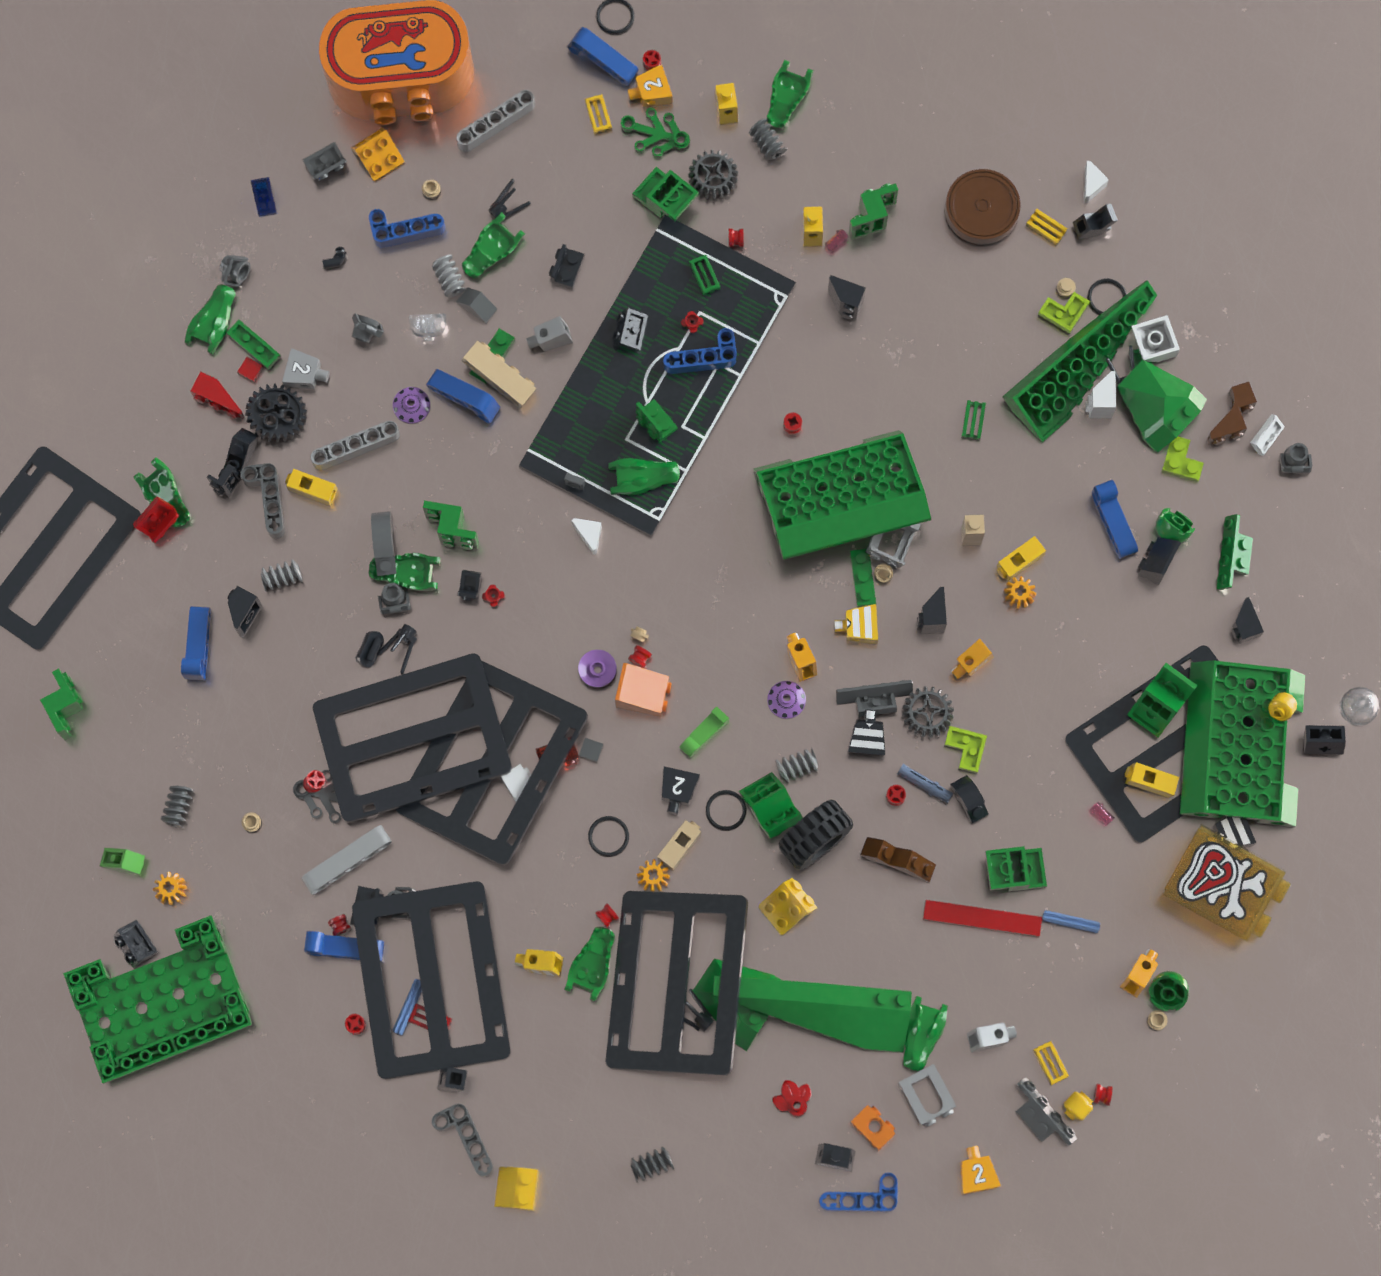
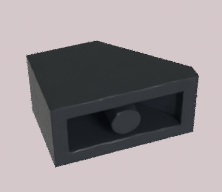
(1246, 623)

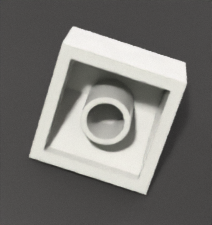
(1156, 339)
(1102, 400)

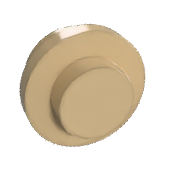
(431, 188)
(1066, 287)
(883, 572)
(639, 633)
(251, 822)
(1157, 1020)

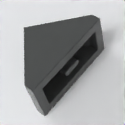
(477, 304)

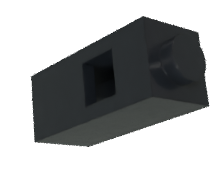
(452, 1079)

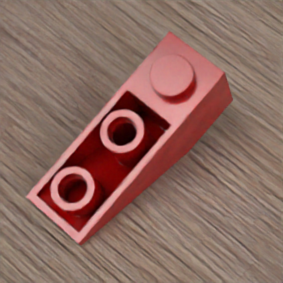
(211, 391)

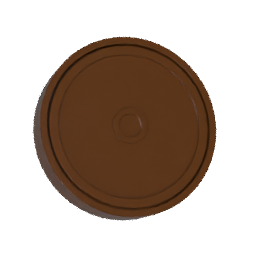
(982, 206)

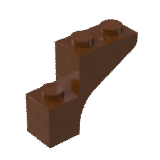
(1233, 424)
(898, 858)

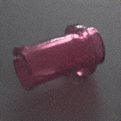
(840, 237)
(1102, 813)

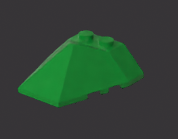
(1159, 403)
(748, 1021)

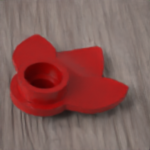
(792, 1095)

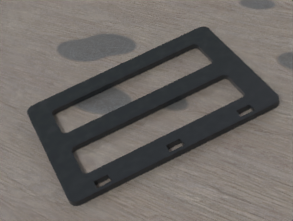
(84, 491)
(480, 715)
(1113, 783)
(456, 825)
(489, 991)
(622, 1007)

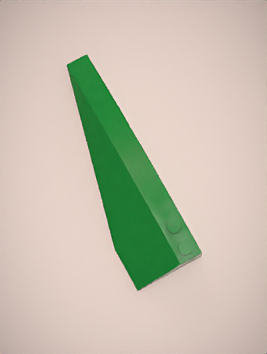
(1058, 383)
(852, 1014)

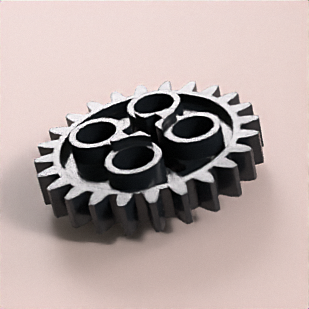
(276, 413)

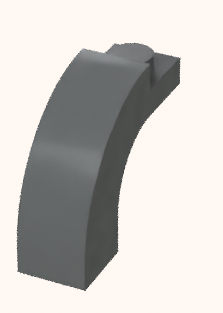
(383, 543)

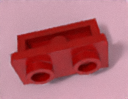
(156, 519)

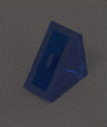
(263, 195)

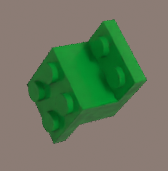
(665, 193)
(873, 211)
(450, 525)
(1162, 700)
(62, 703)
(771, 805)
(1016, 869)

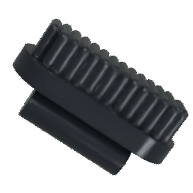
(369, 648)

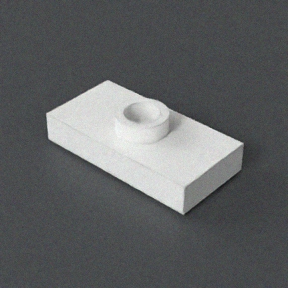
(1267, 434)

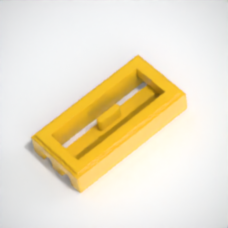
(602, 128)
(1040, 214)
(1058, 1078)

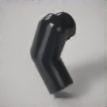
(337, 259)

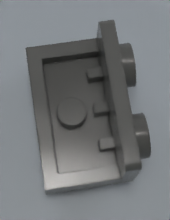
(324, 161)

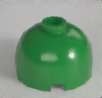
(1174, 526)
(1169, 991)

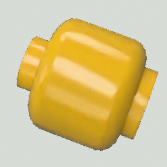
(1282, 706)
(1078, 1106)

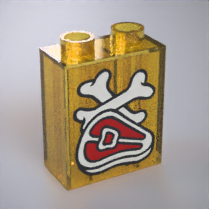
(1226, 883)

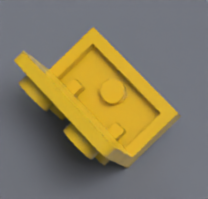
(787, 906)

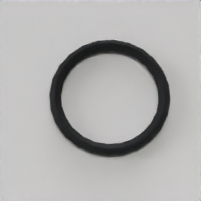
(620, 30)
(1099, 282)
(731, 793)
(608, 853)

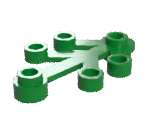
(657, 133)

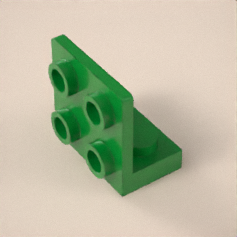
(656, 420)

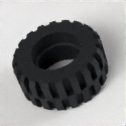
(815, 834)

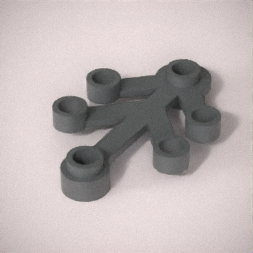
(325, 796)

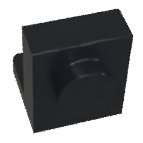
(469, 584)

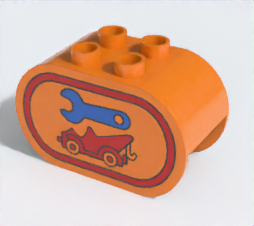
(397, 60)

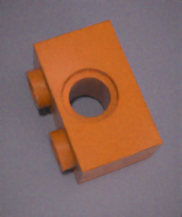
(861, 1124)

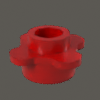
(691, 316)
(487, 596)

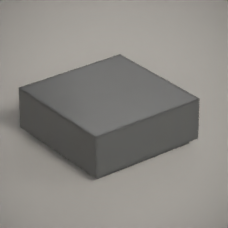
(574, 481)
(591, 750)

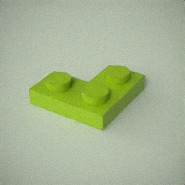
(1064, 316)
(1178, 464)
(971, 744)

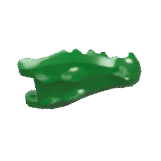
(787, 93)
(492, 245)
(212, 320)
(639, 475)
(162, 484)
(413, 571)
(591, 965)
(923, 1033)

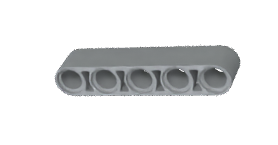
(491, 128)
(360, 437)
(346, 859)

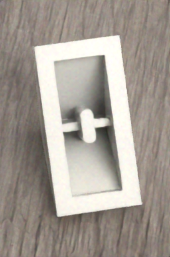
(1094, 181)
(589, 532)

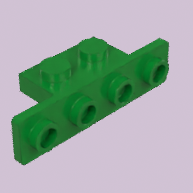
(1234, 553)

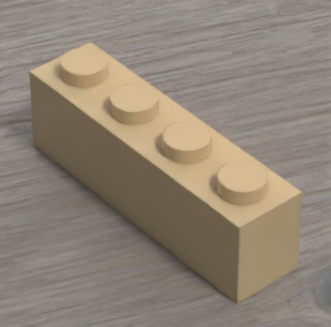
(499, 374)

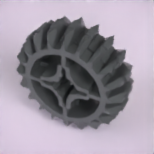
(701, 164)
(925, 695)

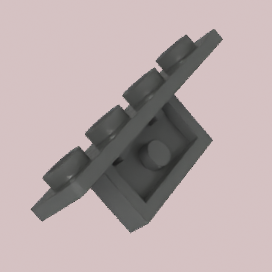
(875, 697)
(1041, 1116)

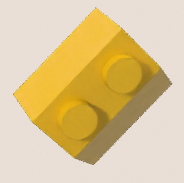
(516, 1188)

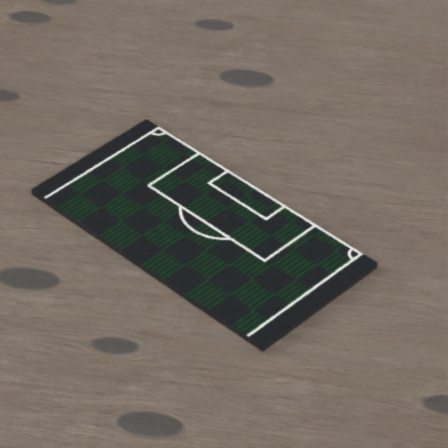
(597, 407)

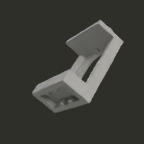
(897, 559)
(921, 1114)

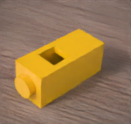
(311, 487)
(1020, 559)
(1151, 780)

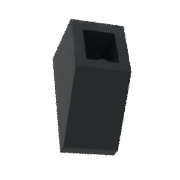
(241, 449)

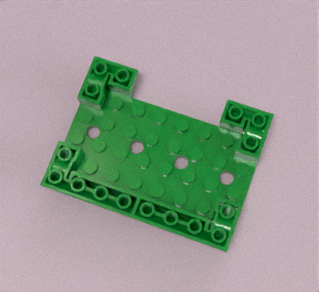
(847, 507)
(1219, 738)
(169, 1023)

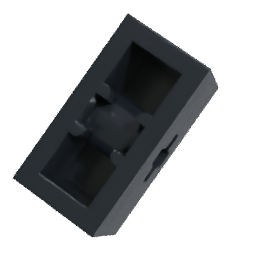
(1324, 739)

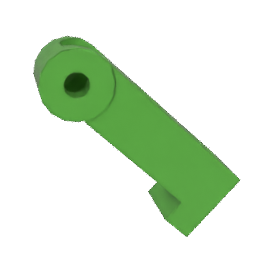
(704, 732)

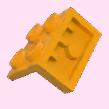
(378, 153)

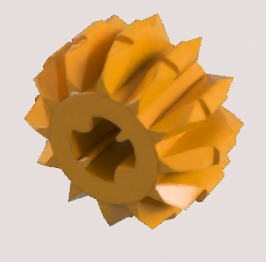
(1013, 595)
(646, 877)
(164, 894)

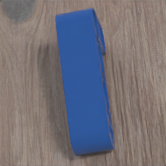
(603, 55)
(407, 226)
(700, 354)
(464, 394)
(1113, 518)
(195, 660)
(334, 946)
(857, 1197)

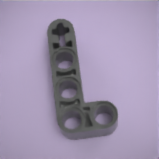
(268, 500)
(468, 1141)

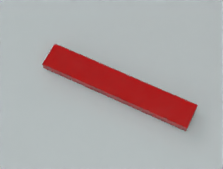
(982, 918)

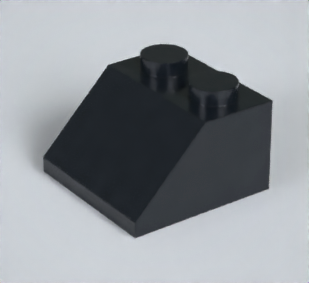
(846, 297)
(1159, 559)
(243, 609)
(933, 614)

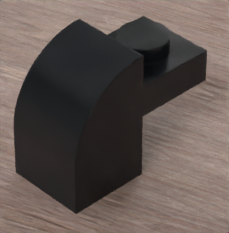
(1095, 223)
(970, 797)

